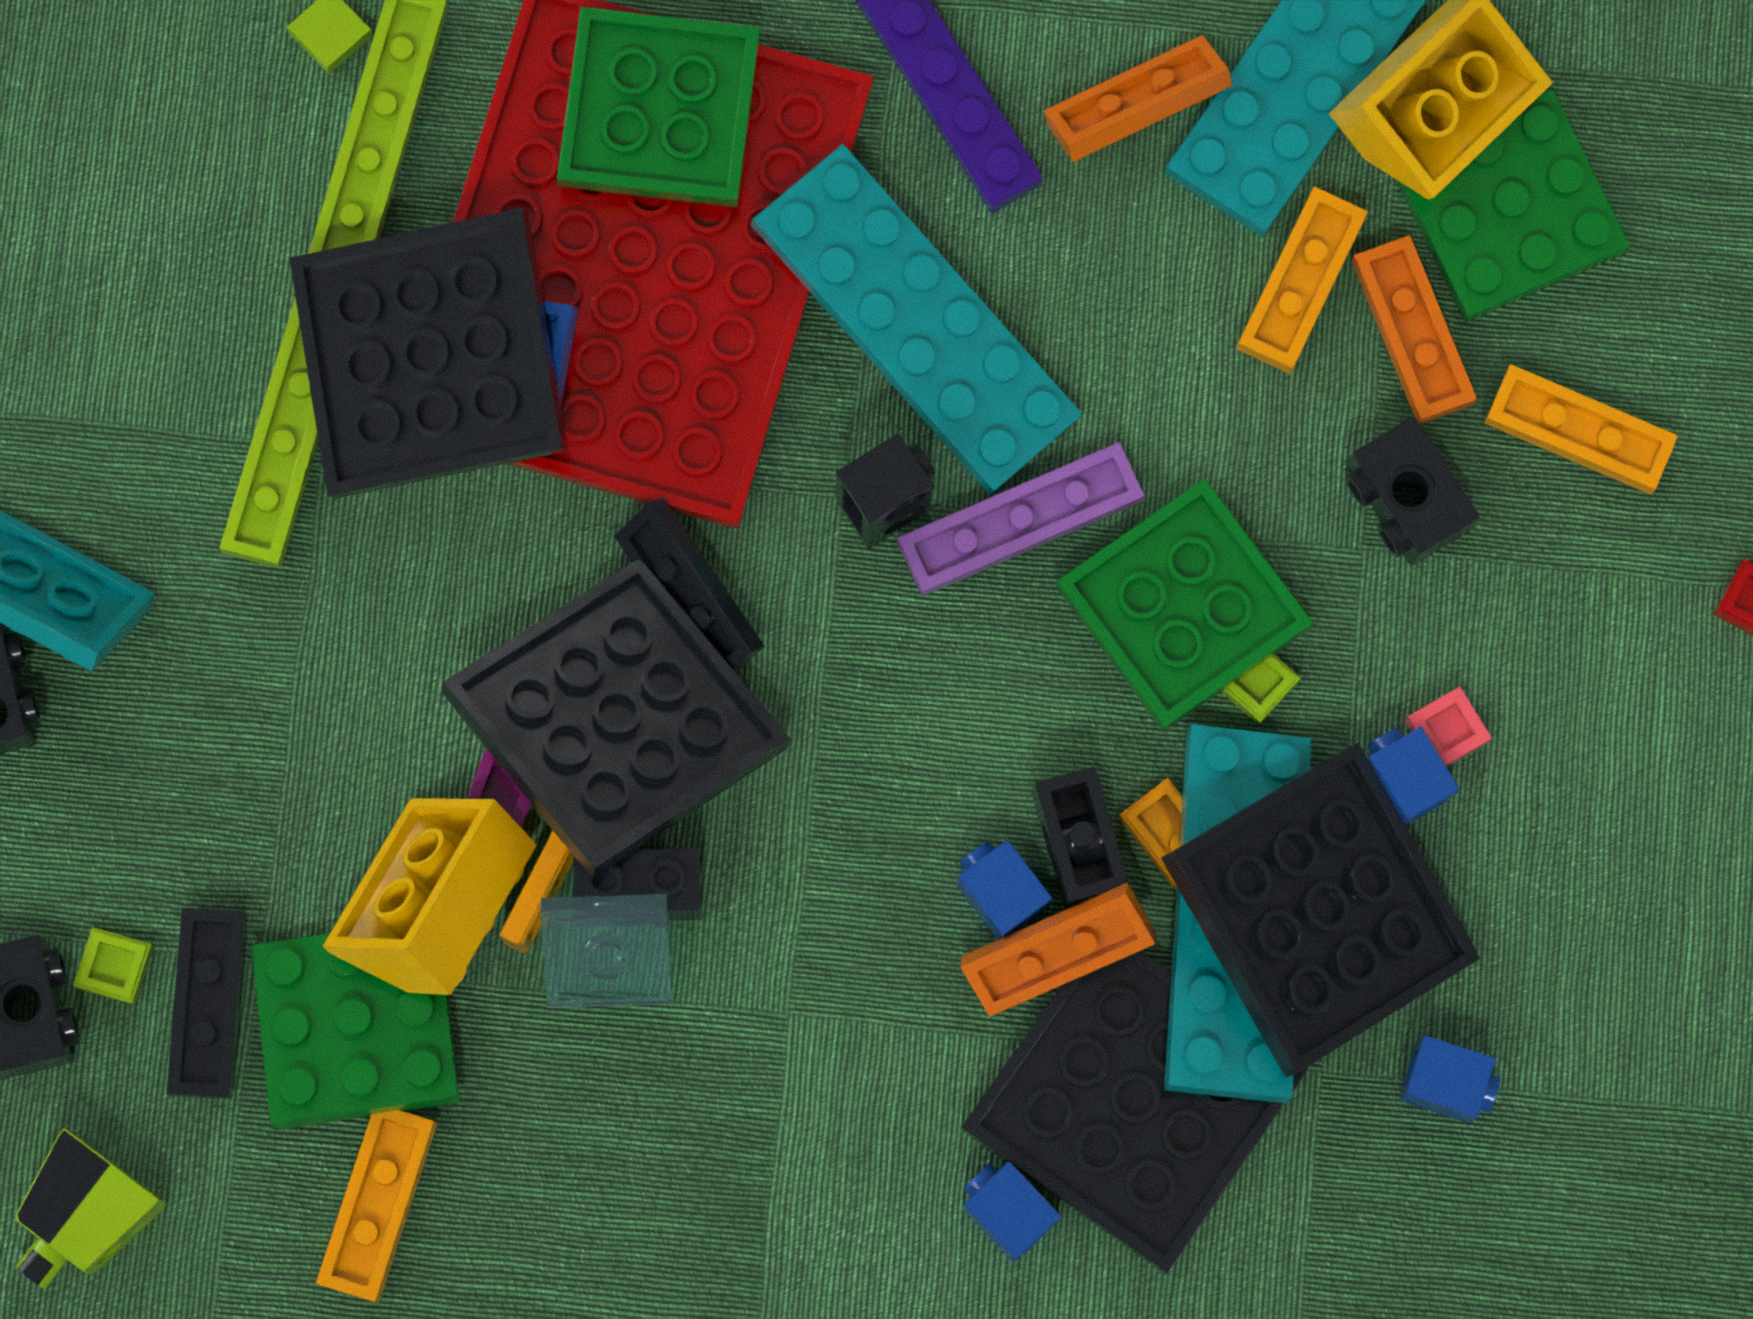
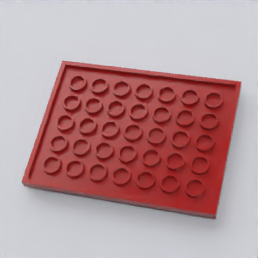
(676, 299)

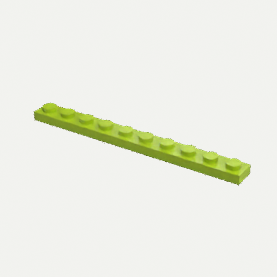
(350, 214)

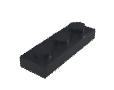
(681, 568)
(206, 1003)

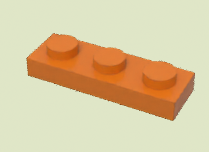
(1137, 98)
(1414, 330)
(1058, 949)

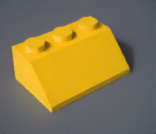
(1441, 96)
(432, 893)

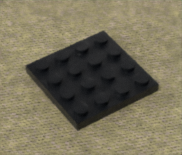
(428, 353)
(615, 717)
(1320, 909)
(1097, 1130)

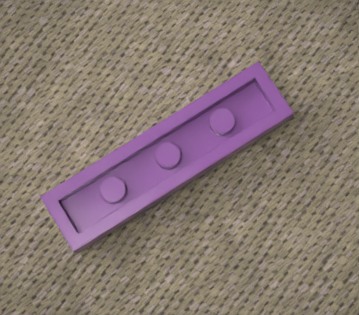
(1020, 519)

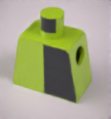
(80, 1211)

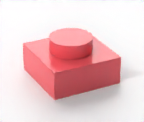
(1451, 726)

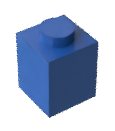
(1411, 773)
(1002, 888)
(1450, 1080)
(1008, 1209)

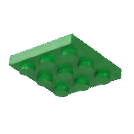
(658, 107)
(1519, 215)
(1184, 604)
(345, 1039)

